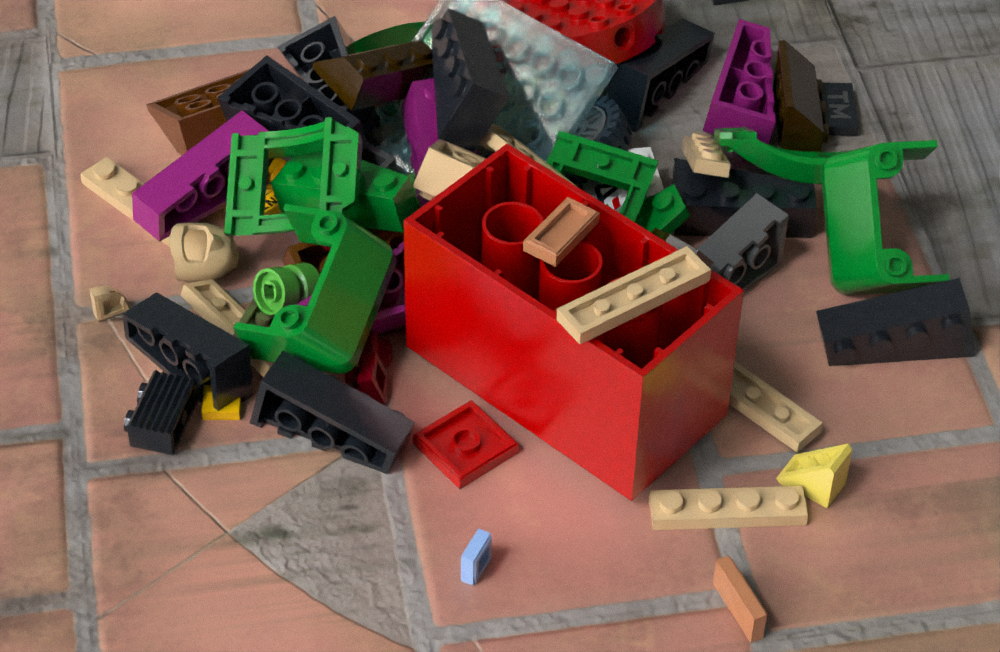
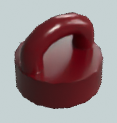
(380, 346)

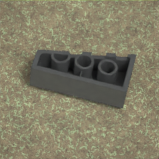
(748, 243)

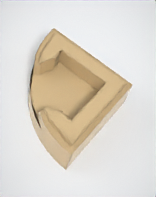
(108, 302)

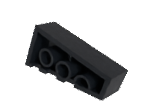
(323, 43)
(659, 70)
(465, 80)
(282, 100)
(716, 199)
(900, 327)
(191, 348)
(330, 414)

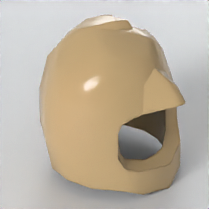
(202, 251)

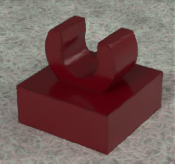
(370, 377)

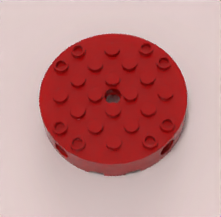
(605, 26)

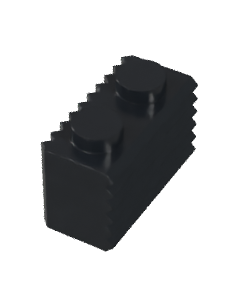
(161, 412)

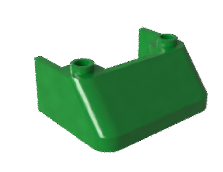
(853, 220)
(343, 303)

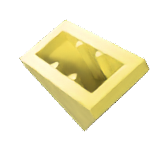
(819, 472)

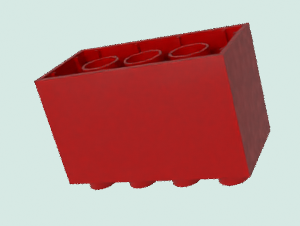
(490, 322)

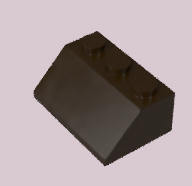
(377, 74)
(797, 102)

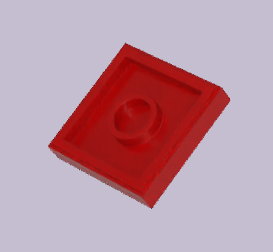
(465, 444)

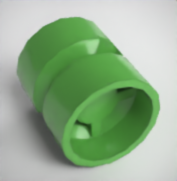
(284, 286)

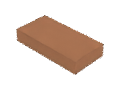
(561, 231)
(740, 598)

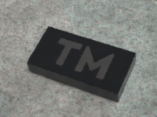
(840, 109)

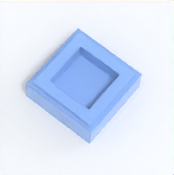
(476, 557)

